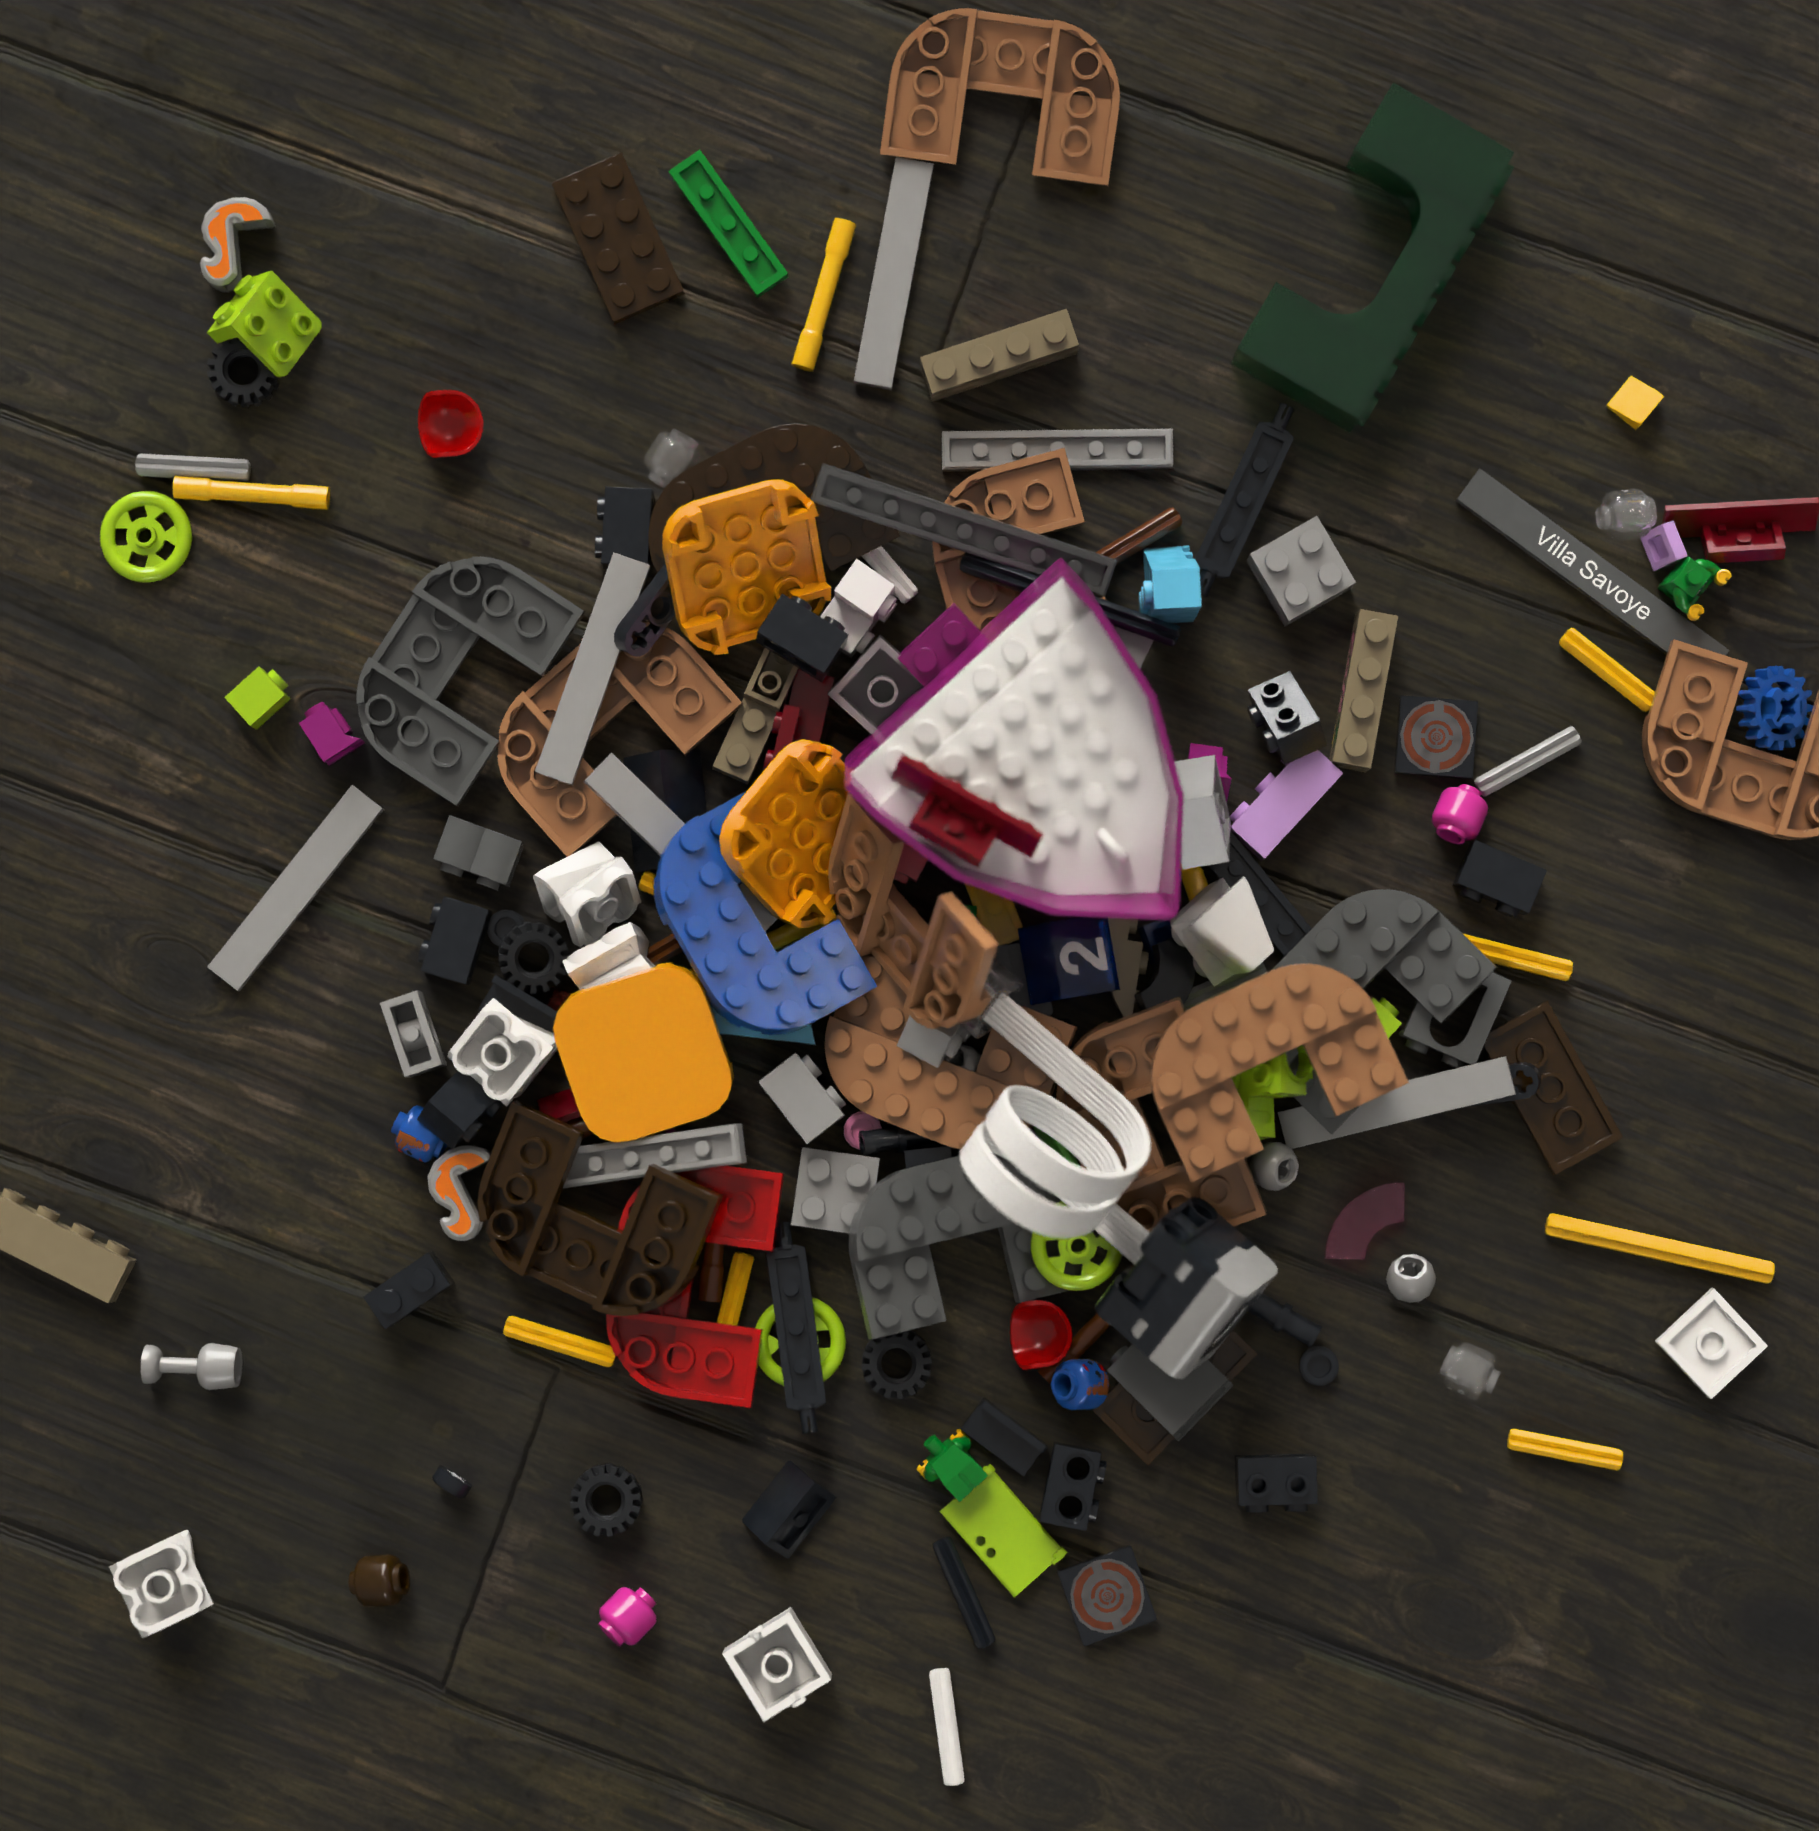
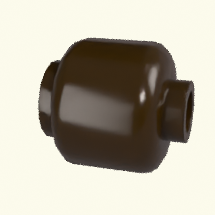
(379, 1580)

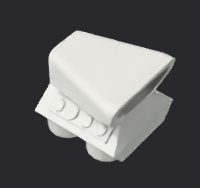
(588, 892)
(1223, 931)
(610, 958)
(502, 1052)
(161, 1584)

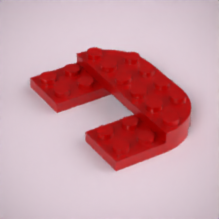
(699, 1356)

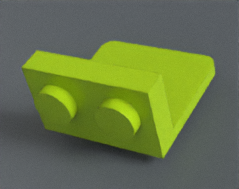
(267, 321)

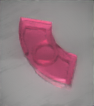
(1364, 1218)

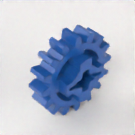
(1774, 708)

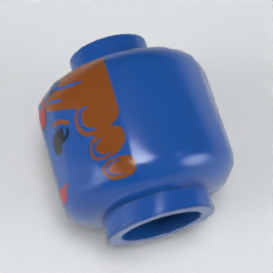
(415, 1138)
(1080, 1384)

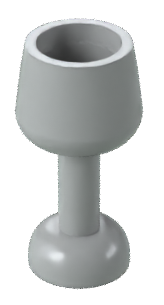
(216, 1365)

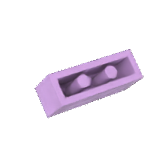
(1282, 802)

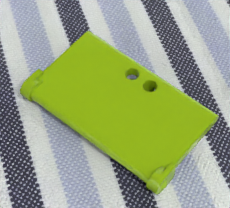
(999, 1521)

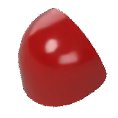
(449, 423)
(1039, 1334)

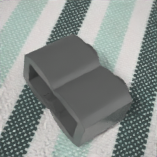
(479, 852)

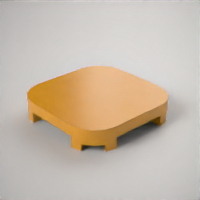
(737, 556)
(785, 831)
(643, 1053)

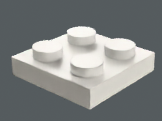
(1711, 1343)

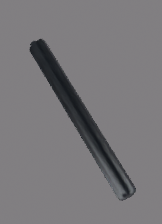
(1118, 615)

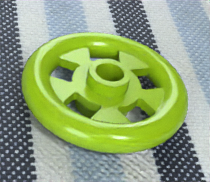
(155, 505)
(1091, 1274)
(825, 1320)

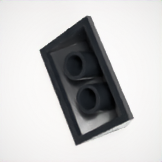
(677, 783)

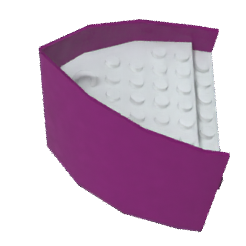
(1054, 732)

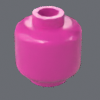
(1459, 814)
(627, 1616)

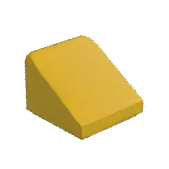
(1634, 402)

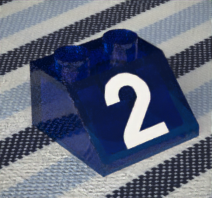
(1068, 959)

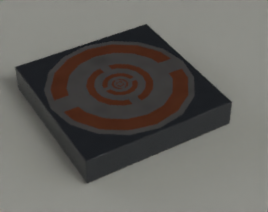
(1436, 737)
(1107, 1595)

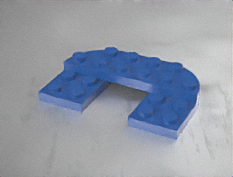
(730, 949)

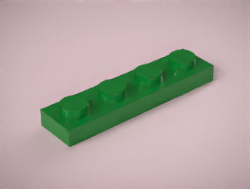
(728, 223)

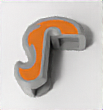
(221, 234)
(450, 1191)

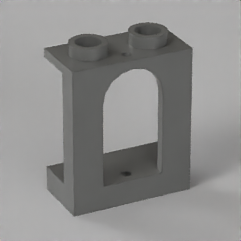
(1468, 1051)

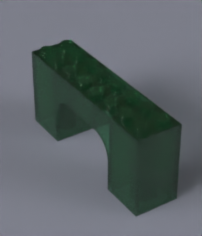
(1445, 183)

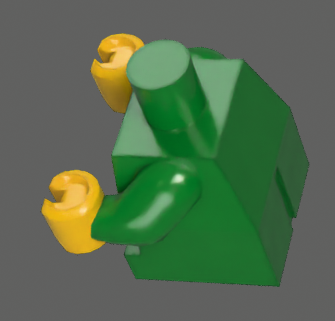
(1688, 580)
(952, 1464)

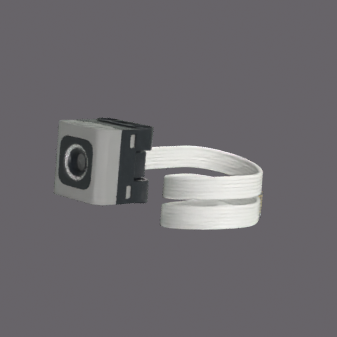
(1187, 1275)

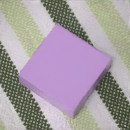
(1663, 546)

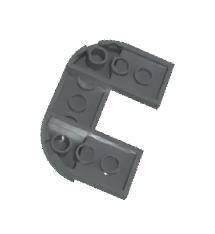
(425, 650)
(1393, 934)
(926, 1207)

